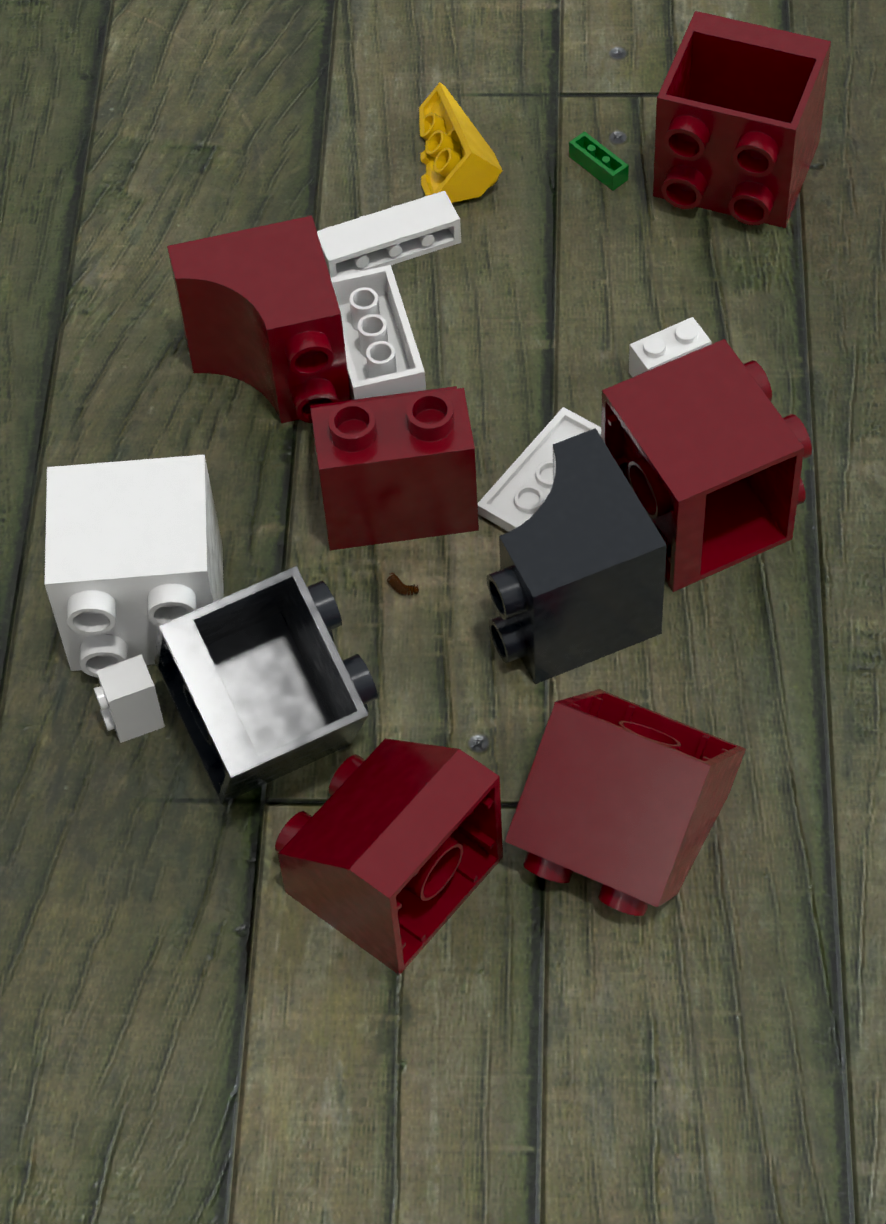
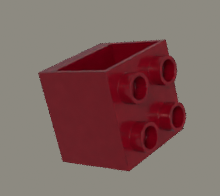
(739, 119)
(708, 459)

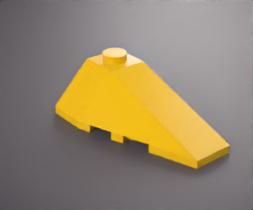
(454, 150)

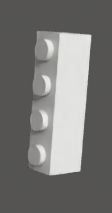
(391, 235)

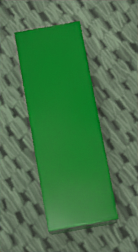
(598, 161)

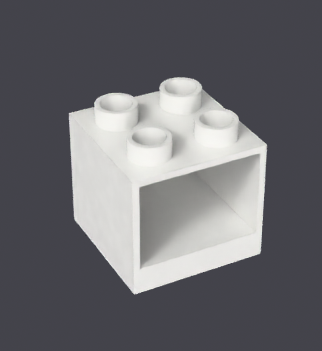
(128, 554)

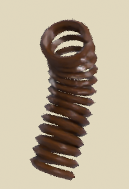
(399, 585)

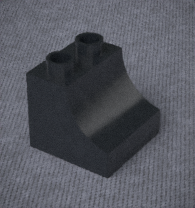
(580, 569)

